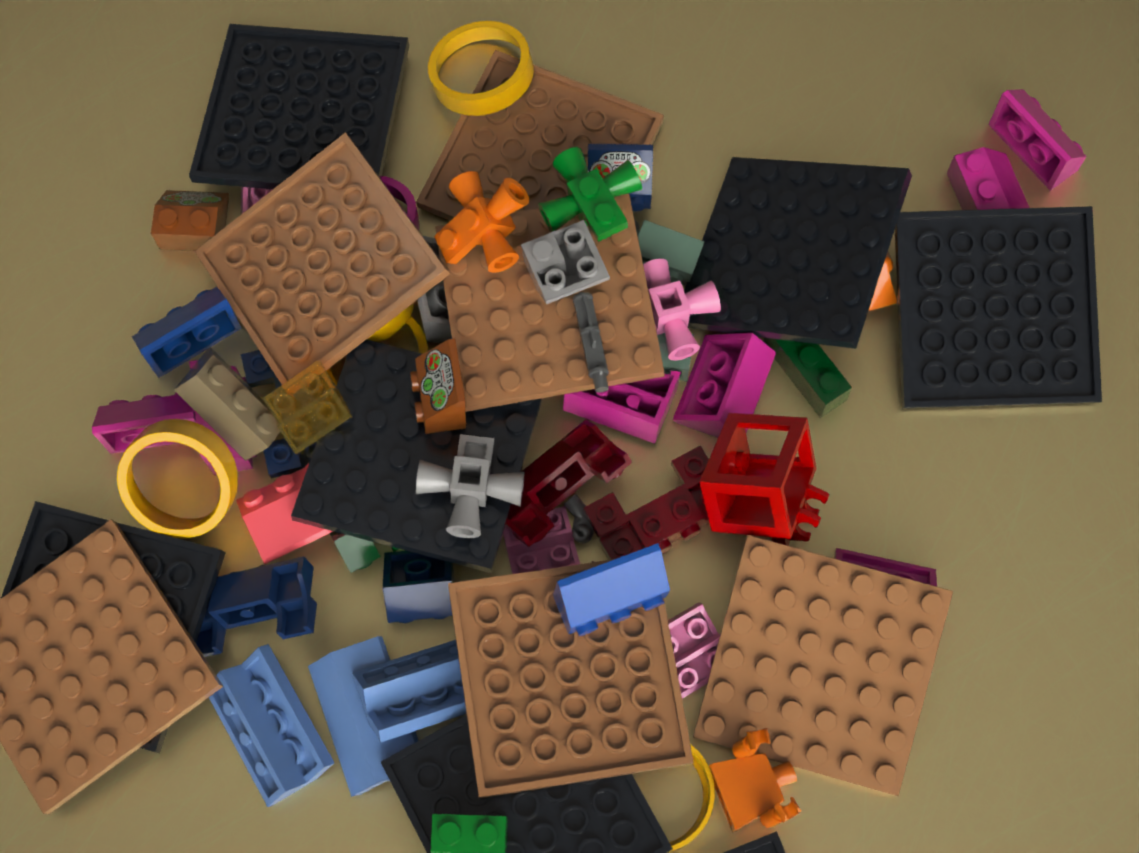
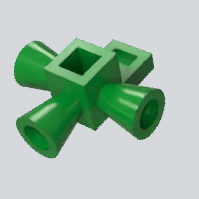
(590, 195)

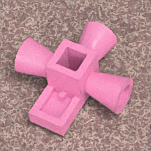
(673, 308)

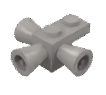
(469, 484)

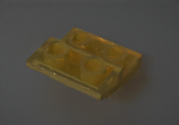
(307, 407)

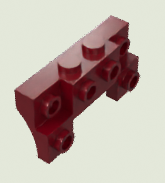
(559, 474)
(660, 521)

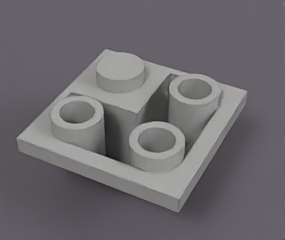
(564, 262)

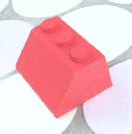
(269, 518)

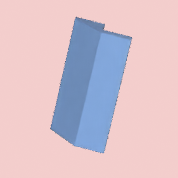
(412, 691)
(269, 726)
(352, 736)

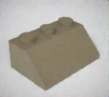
(229, 405)

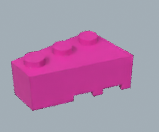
(630, 407)

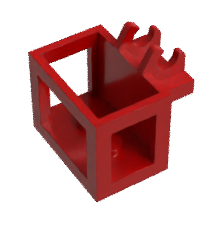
(762, 491)

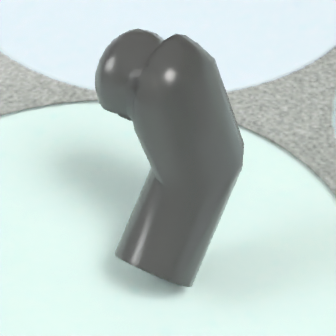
(582, 528)

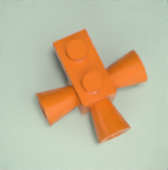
(482, 221)

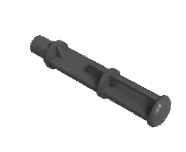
(591, 340)

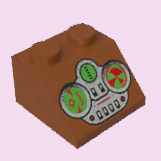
(188, 219)
(440, 389)

